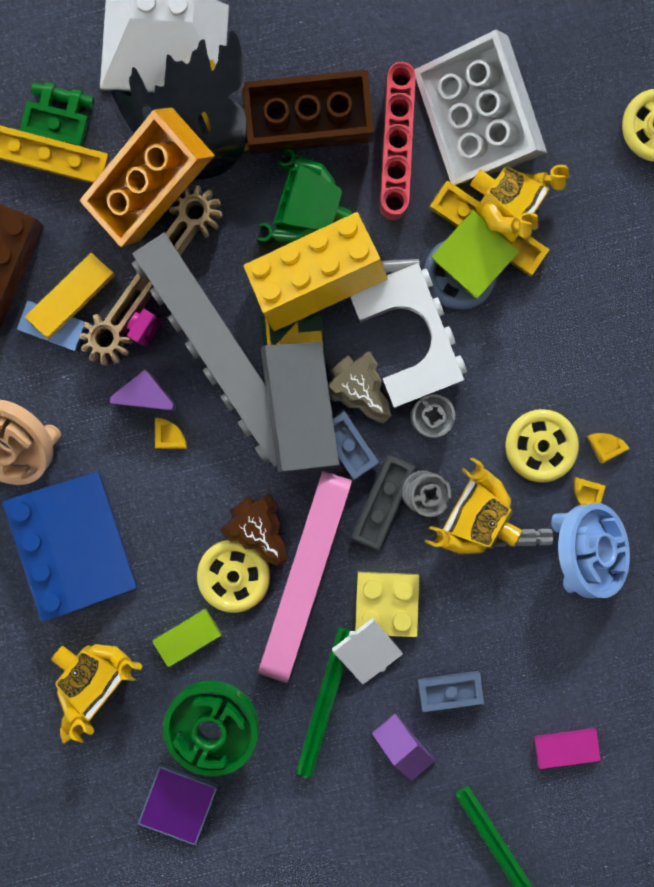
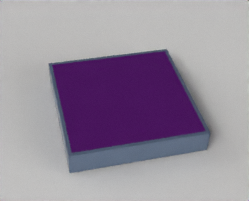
(177, 804)

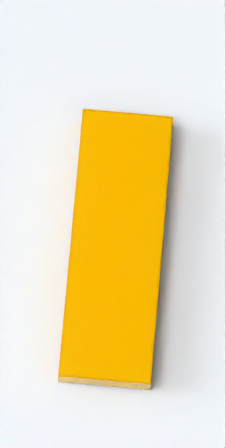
(69, 296)

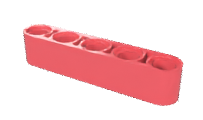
(397, 126)

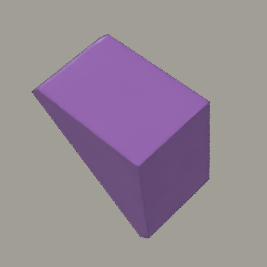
(144, 392)
(402, 747)

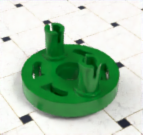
(192, 709)

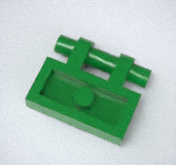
(55, 122)

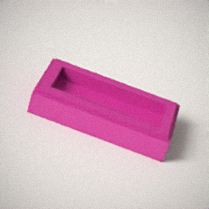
(567, 748)

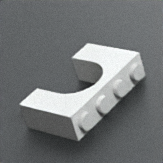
(410, 291)

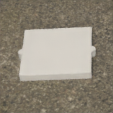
(367, 651)

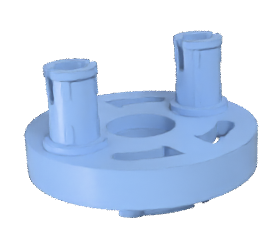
(590, 552)

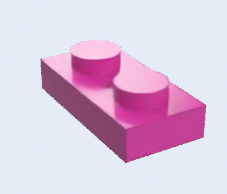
(143, 327)

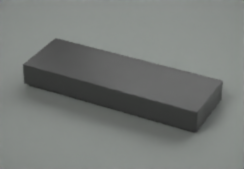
(382, 502)

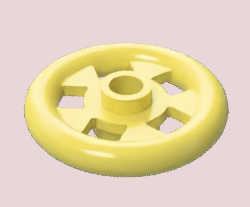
(632, 124)
(567, 449)
(228, 602)

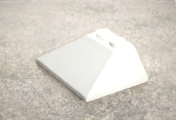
(147, 30)

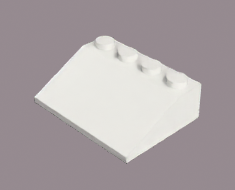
(479, 108)

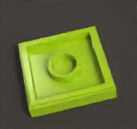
(474, 254)

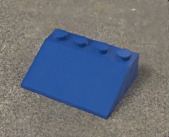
(69, 545)

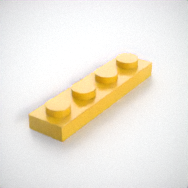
(51, 155)
(456, 205)

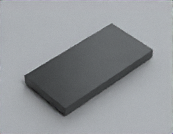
(299, 406)

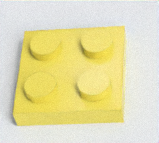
(388, 600)

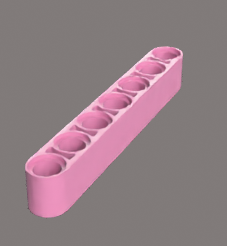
(304, 577)

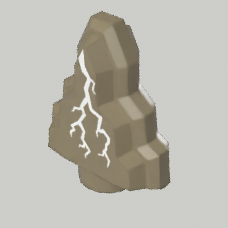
(359, 387)

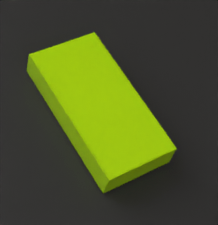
(187, 637)

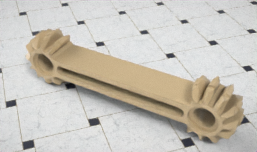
(144, 284)

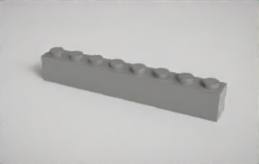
(208, 339)

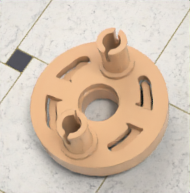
(28, 444)

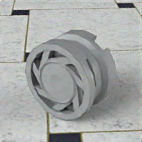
(432, 415)
(426, 493)

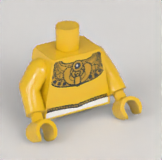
(514, 197)
(478, 516)
(89, 682)

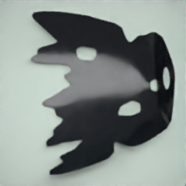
(195, 90)

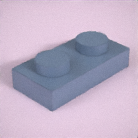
(351, 447)
(450, 691)

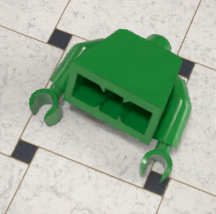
(307, 201)

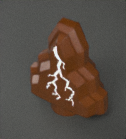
(257, 528)

